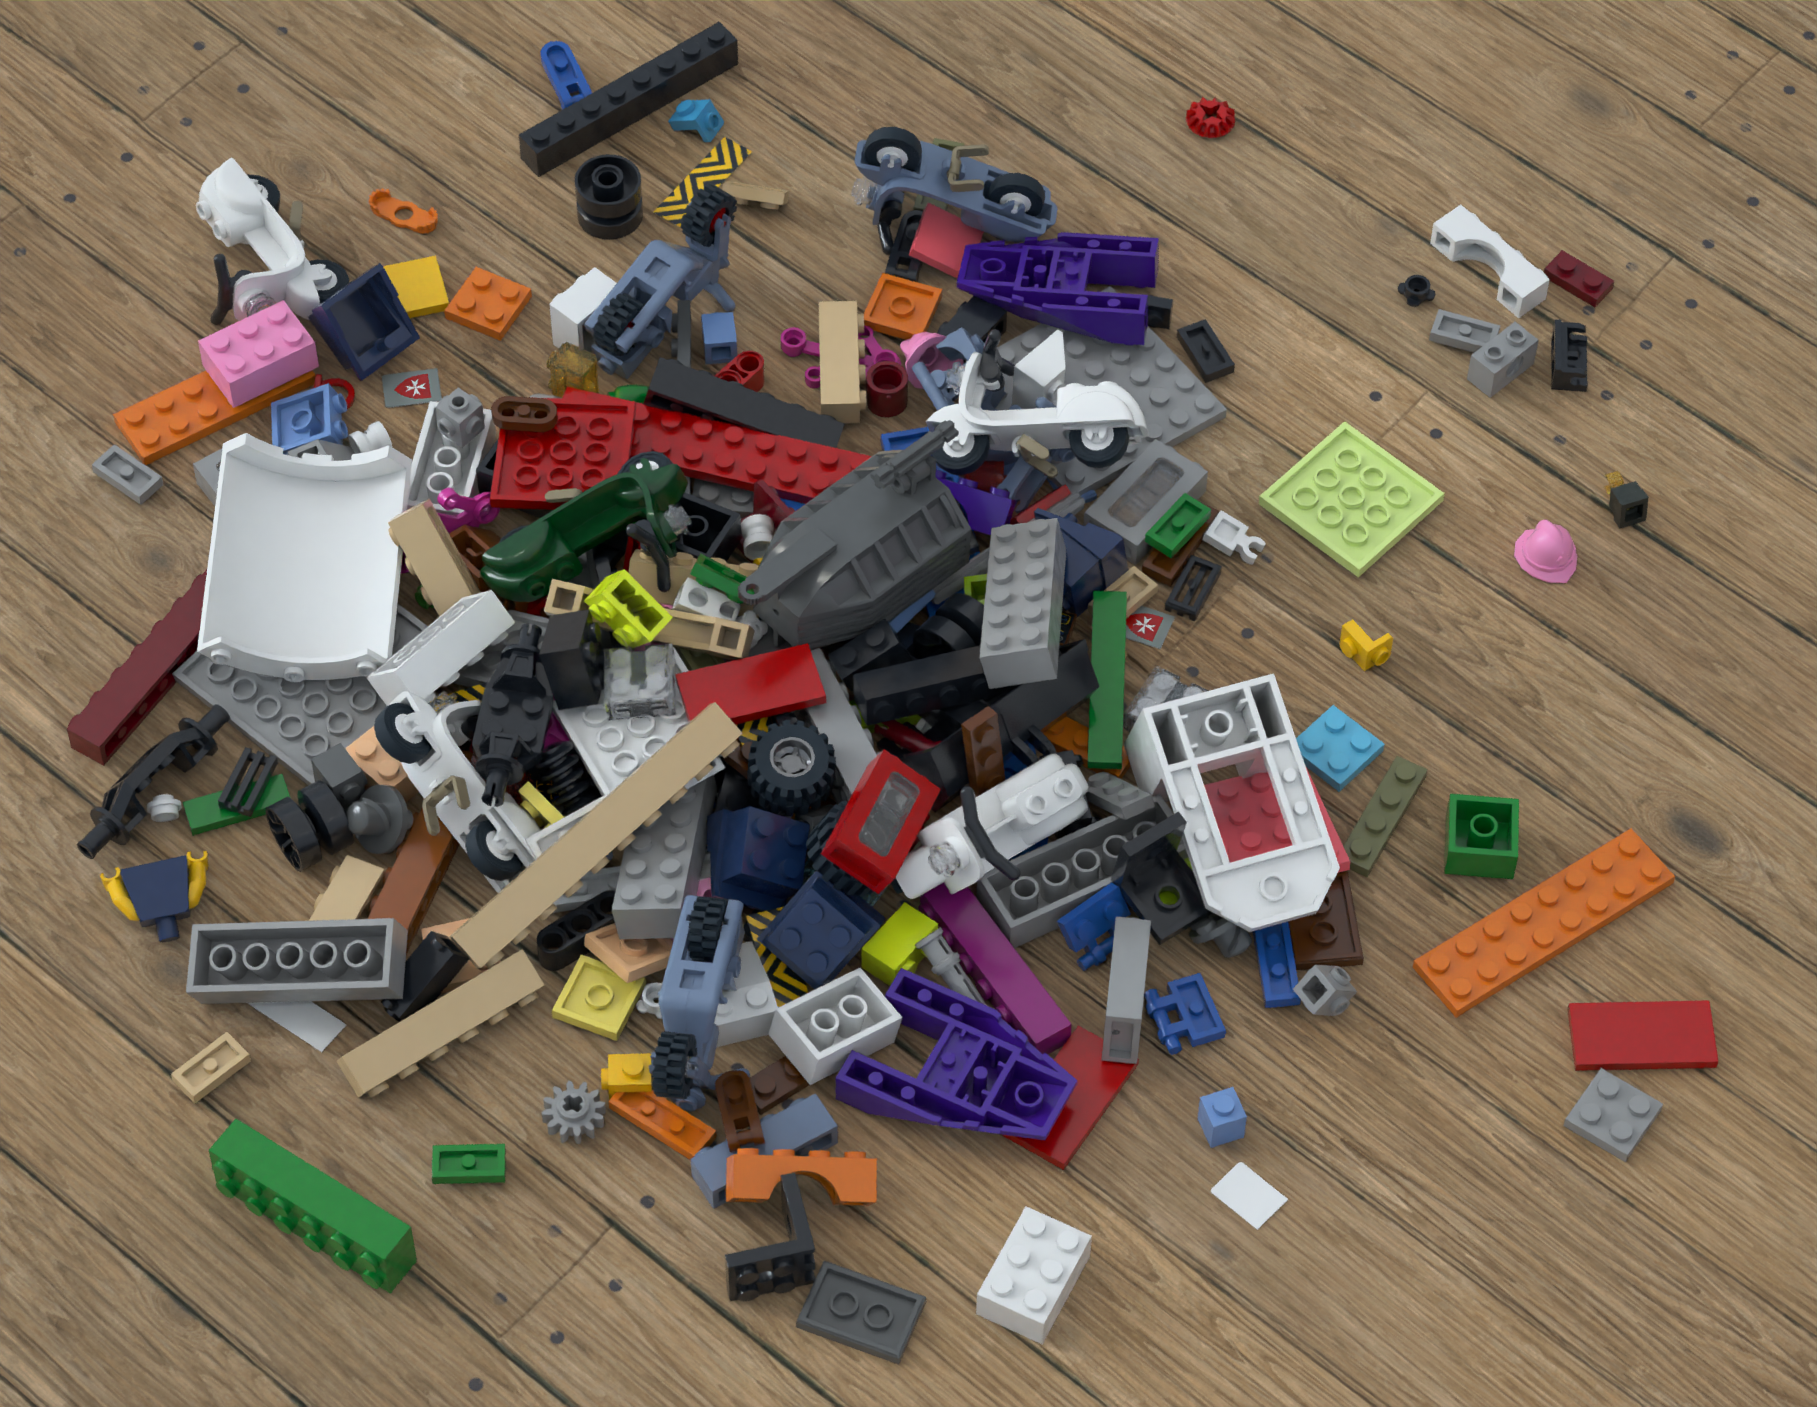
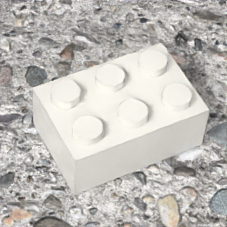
(831, 1022)
(1033, 1275)

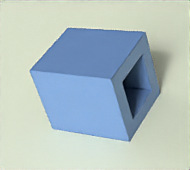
(719, 337)
(1222, 1117)

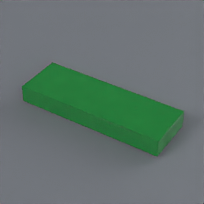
(205, 815)

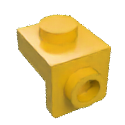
(1362, 648)
(627, 1073)

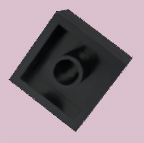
(573, 659)

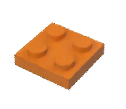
(488, 303)
(901, 307)

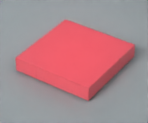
(942, 240)

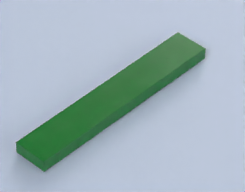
(1108, 662)

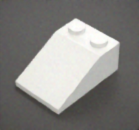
(751, 1006)

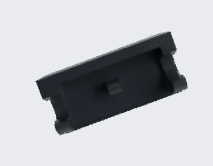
(1568, 357)

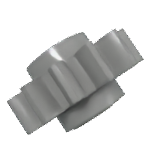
(573, 1112)

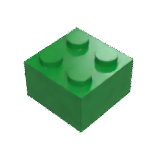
(1481, 836)

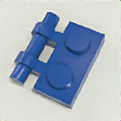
(1092, 920)
(1194, 1008)

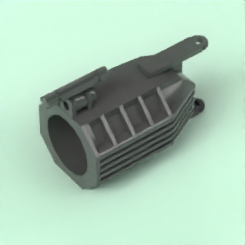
(860, 550)

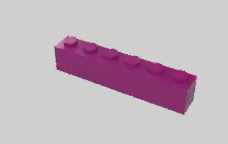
(996, 967)

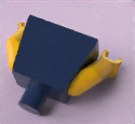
(159, 892)

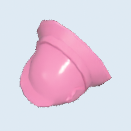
(923, 349)
(1547, 553)

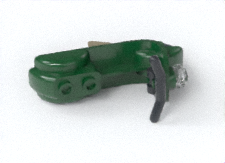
(635, 500)

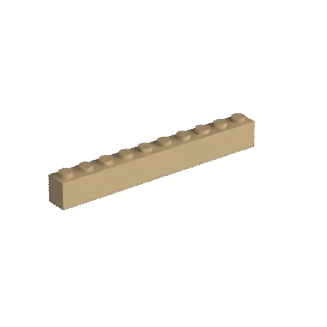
(596, 835)

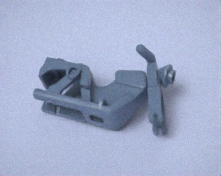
(1022, 480)

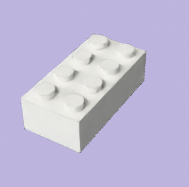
(444, 464)
(443, 648)

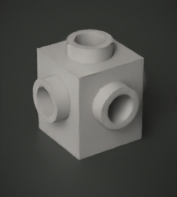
(460, 417)
(1325, 990)

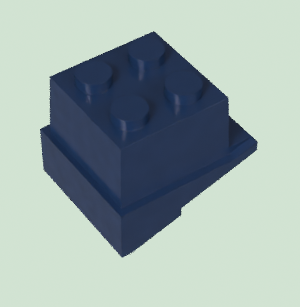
(365, 323)
(1092, 560)
(756, 856)
(820, 930)

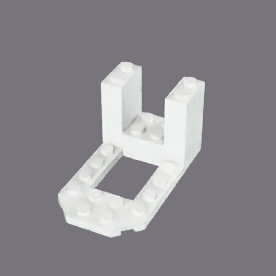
(1250, 729)

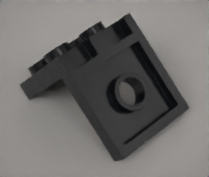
(1152, 866)
(778, 1265)

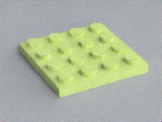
(1351, 499)

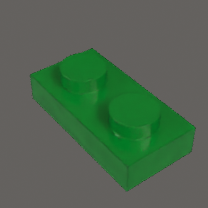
(1177, 525)
(714, 574)
(468, 1163)

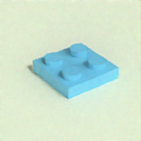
(1337, 748)

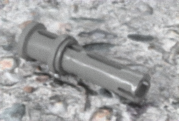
(946, 964)

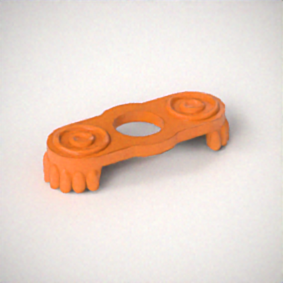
(386, 207)

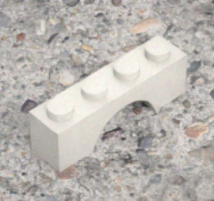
(1465, 237)

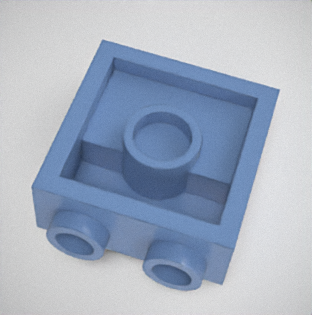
(308, 417)

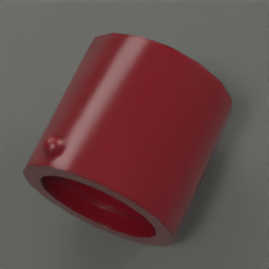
(887, 389)

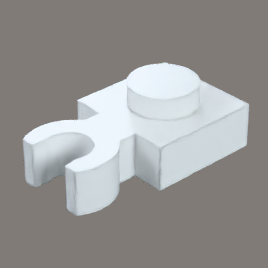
(1229, 535)

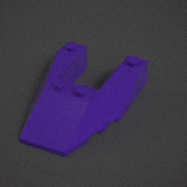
(1051, 276)
(975, 1077)

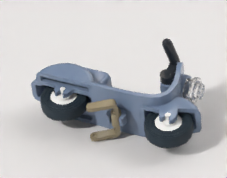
(990, 198)

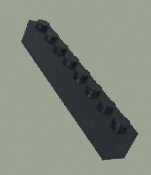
(628, 99)

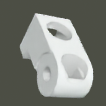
(705, 601)

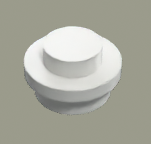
(164, 808)

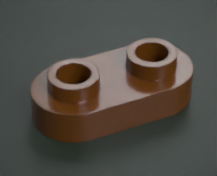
(526, 413)

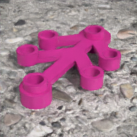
(801, 345)
(477, 512)

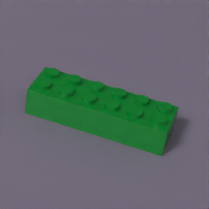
(312, 1206)

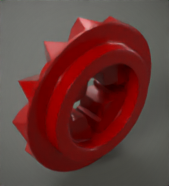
(1211, 126)

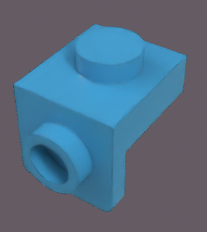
(698, 116)

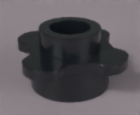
(1416, 290)

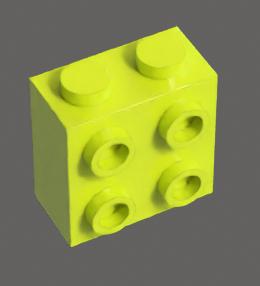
(627, 609)

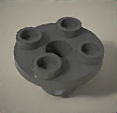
(380, 819)
(1228, 937)

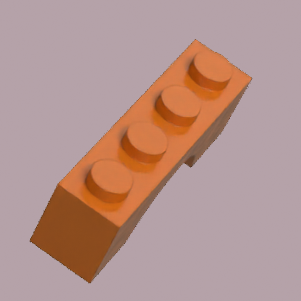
(845, 1179)

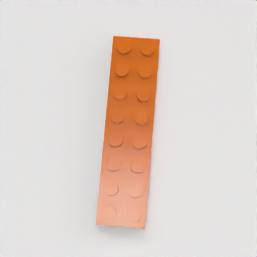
(1543, 922)

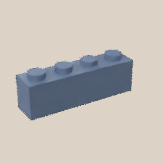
(800, 1127)

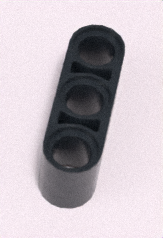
(564, 932)

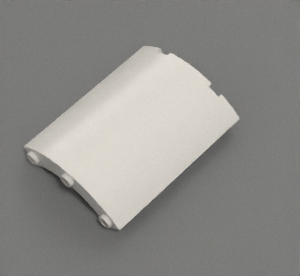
(303, 562)

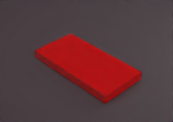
(754, 685)
(1642, 1035)
(1095, 1090)

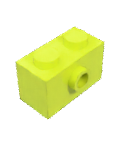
(894, 943)

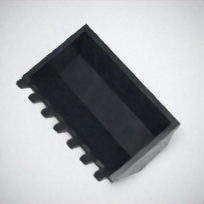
(1021, 718)

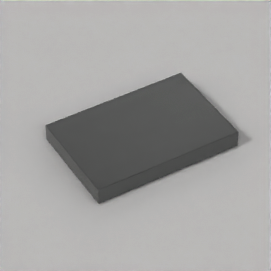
(861, 1312)

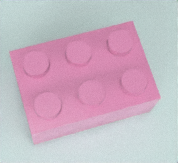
(258, 353)

